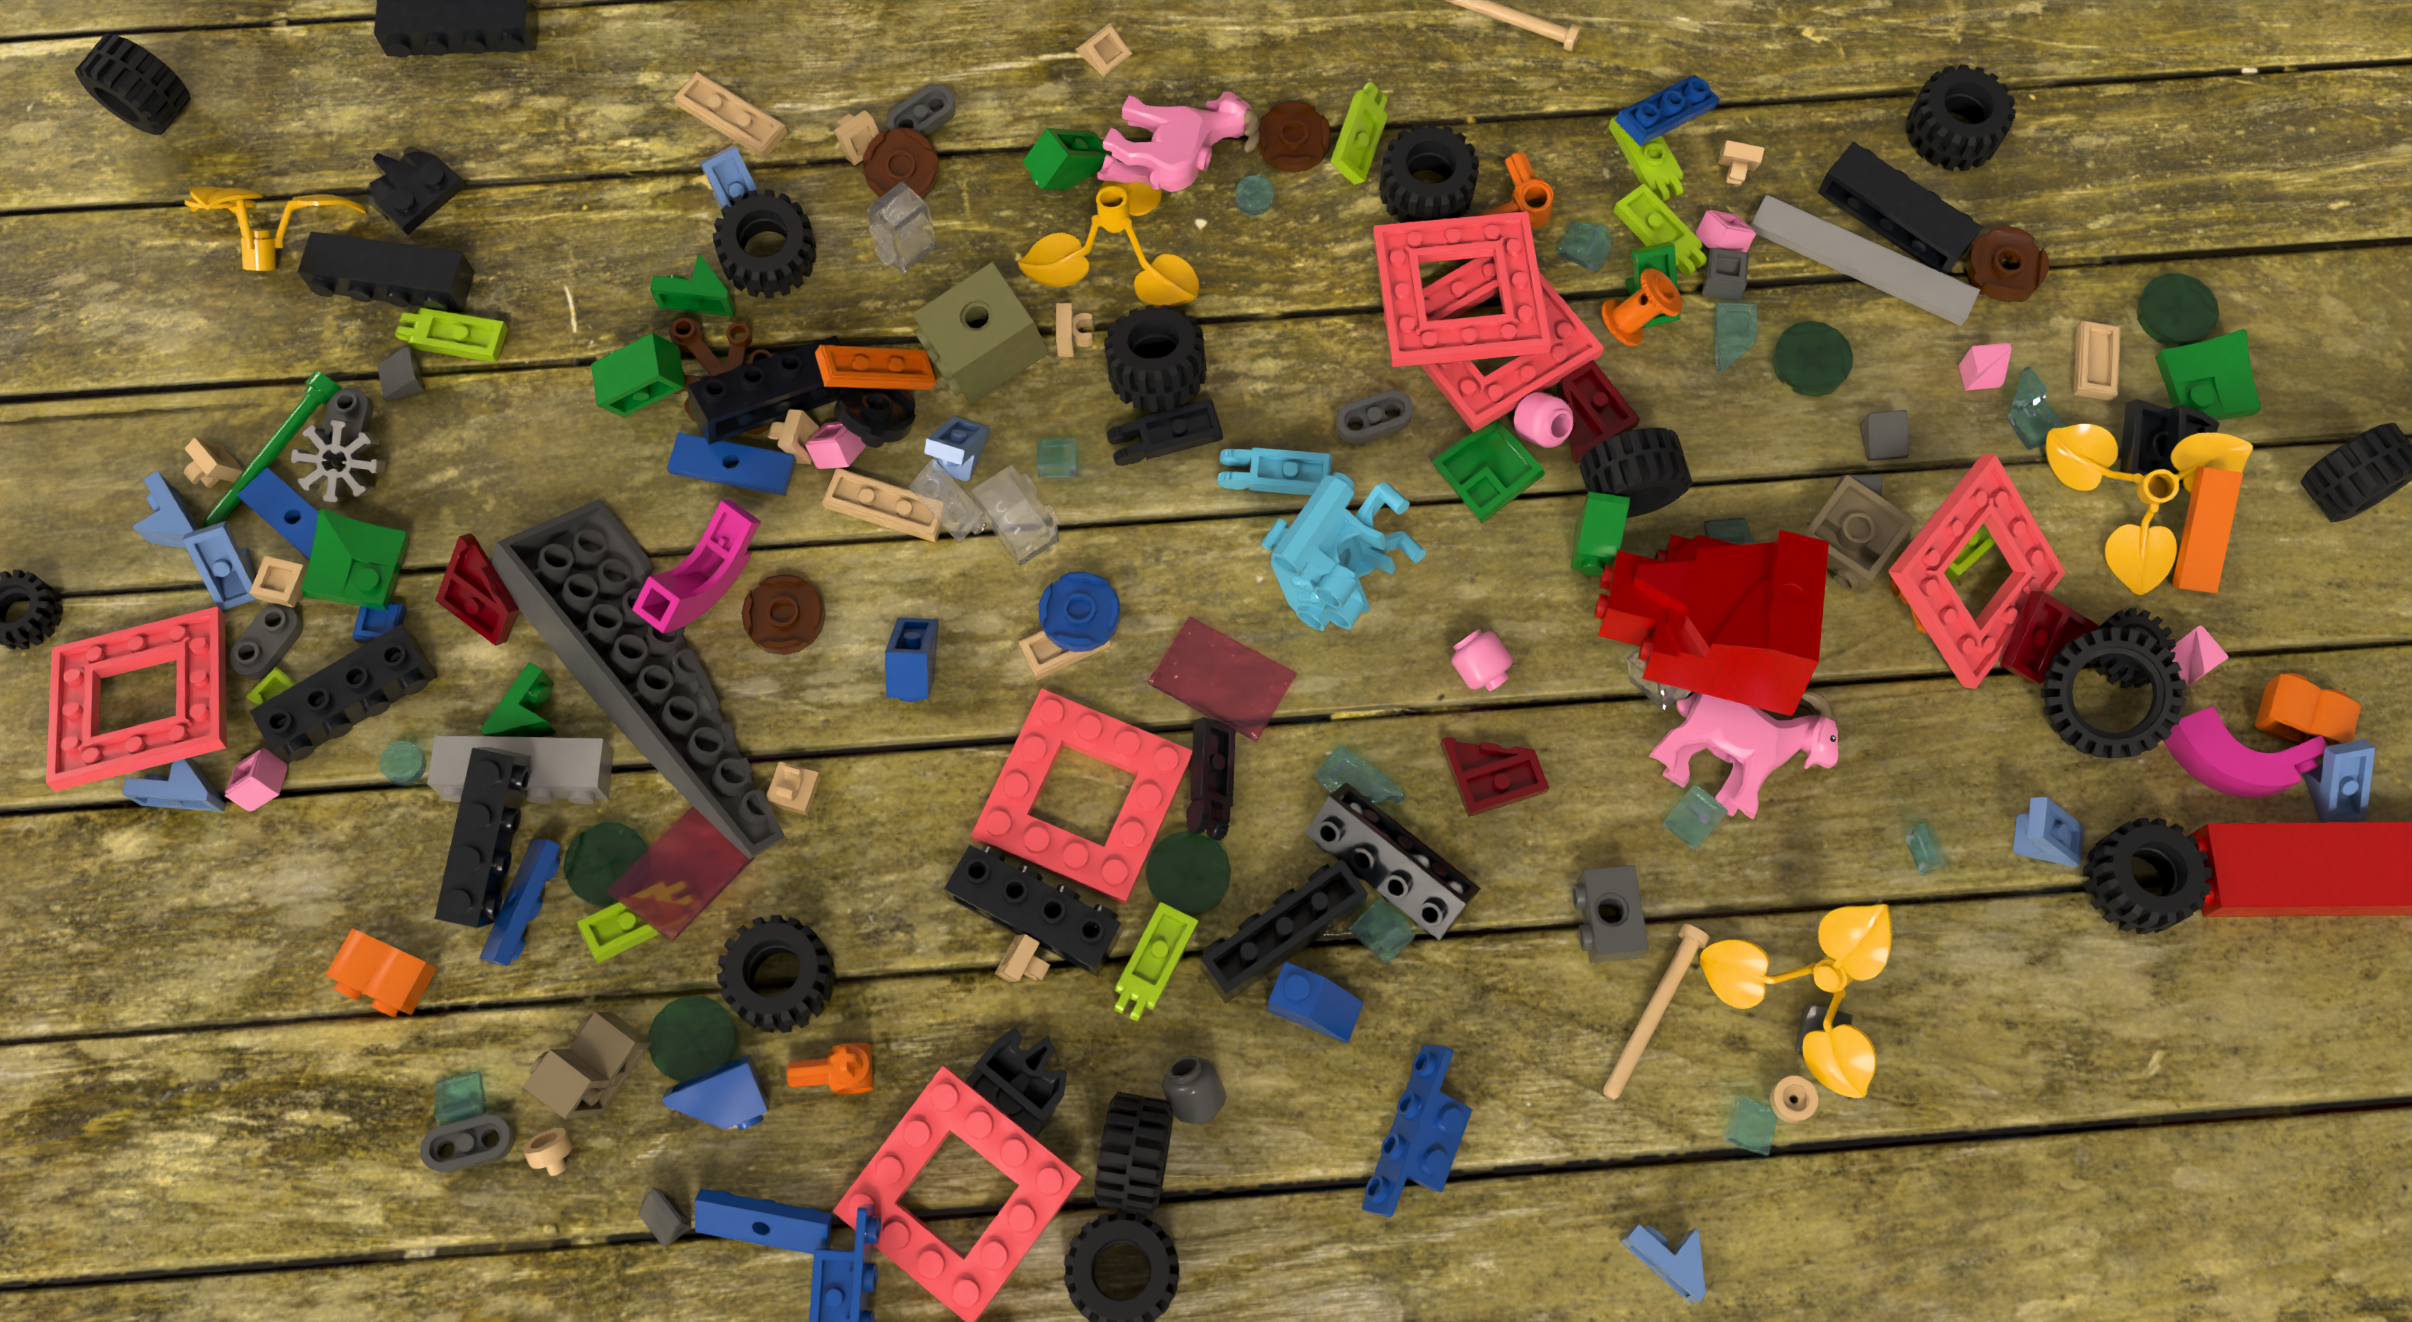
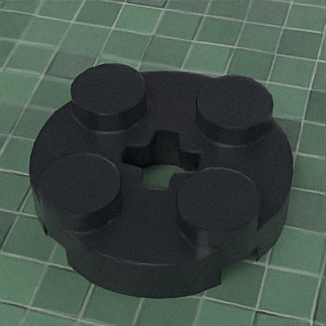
(856, 413)

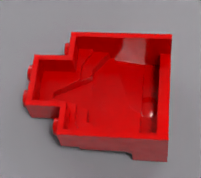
(1722, 615)

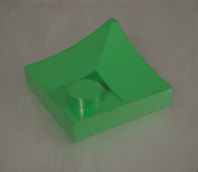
(2211, 376)
(1488, 469)
(354, 561)

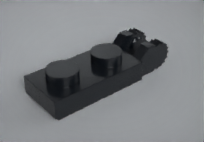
(1167, 432)
(1211, 778)

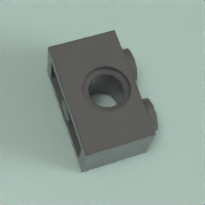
(1617, 889)

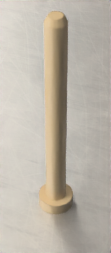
(1566, 35)
(1692, 939)

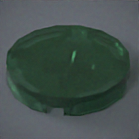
(2177, 309)
(1812, 358)
(600, 859)
(1188, 873)
(692, 1037)

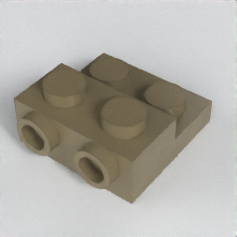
(1860, 533)

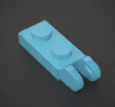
(1275, 470)

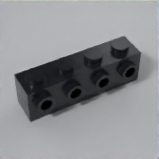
(455, 26)
(1899, 209)
(386, 272)
(760, 392)
(343, 695)
(483, 837)
(1392, 861)
(1030, 907)
(1283, 930)

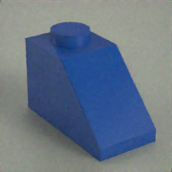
(911, 659)
(1314, 1002)
(722, 1095)

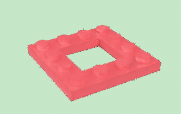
(1415, 340)
(1487, 398)
(1979, 498)
(200, 726)
(1102, 869)
(1043, 1178)

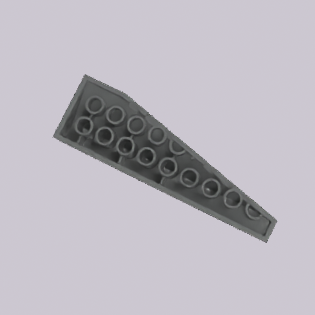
(578, 591)

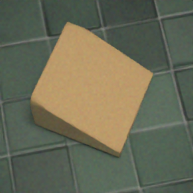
(1104, 50)

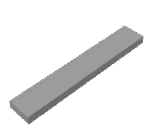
(1864, 260)

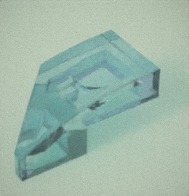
(1733, 332)
(2030, 413)
(1348, 767)

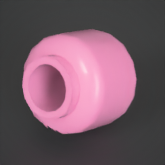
(1543, 419)
(1482, 660)

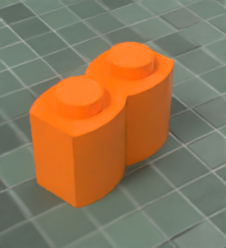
(2302, 711)
(381, 972)

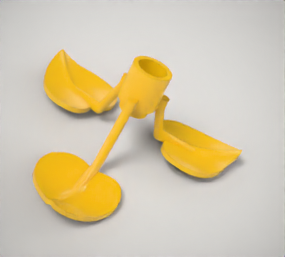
(256, 244)
(1060, 259)
(2133, 553)
(1856, 948)

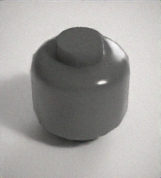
(1194, 1089)

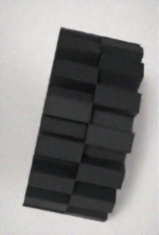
(39, 614)
(2122, 667)

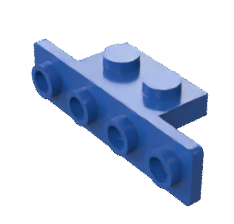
(1421, 1137)
(846, 1276)

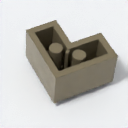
(592, 1070)

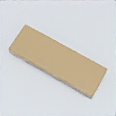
(730, 115)
(880, 504)

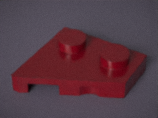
(1596, 409)
(477, 593)
(2040, 635)
(1493, 775)

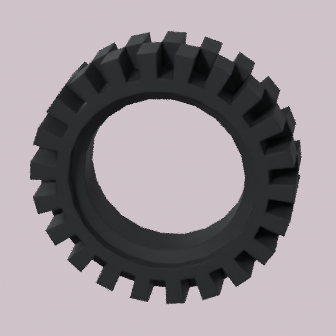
(2155, 662)

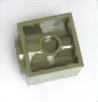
(979, 334)

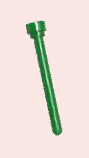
(318, 392)

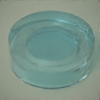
(1254, 195)
(403, 763)

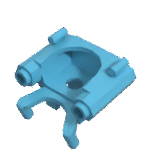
(1331, 549)

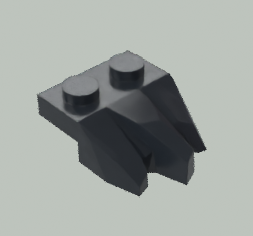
(412, 187)
(2154, 431)
(1018, 1080)

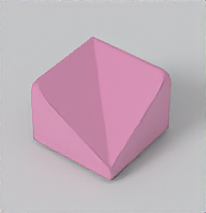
(1725, 231)
(1985, 366)
(834, 446)
(2197, 655)
(256, 780)

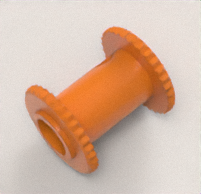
(1628, 318)

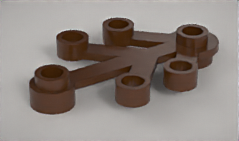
(694, 343)

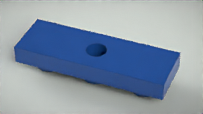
(1667, 109)
(755, 468)
(282, 509)
(521, 903)
(762, 1221)

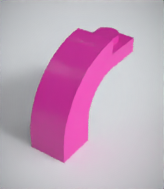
(697, 583)
(2222, 763)

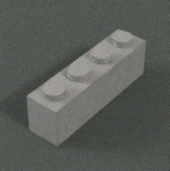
(558, 766)

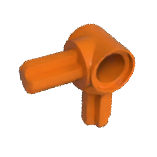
(1526, 189)
(845, 1070)

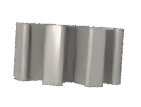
(338, 477)

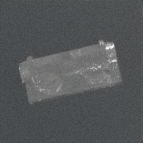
(948, 501)

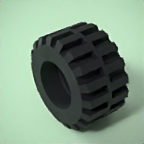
(133, 84)
(1974, 97)
(1433, 151)
(761, 215)
(1149, 335)
(1638, 465)
(2360, 472)
(2171, 855)
(752, 949)
(1133, 1153)
(1111, 1231)

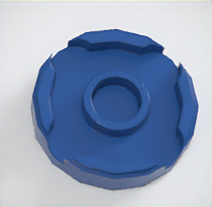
(1079, 612)

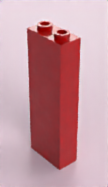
(2307, 869)

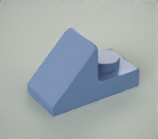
(728, 176)
(958, 446)
(171, 516)
(222, 565)
(2342, 782)
(183, 789)
(2049, 834)
(1679, 1269)

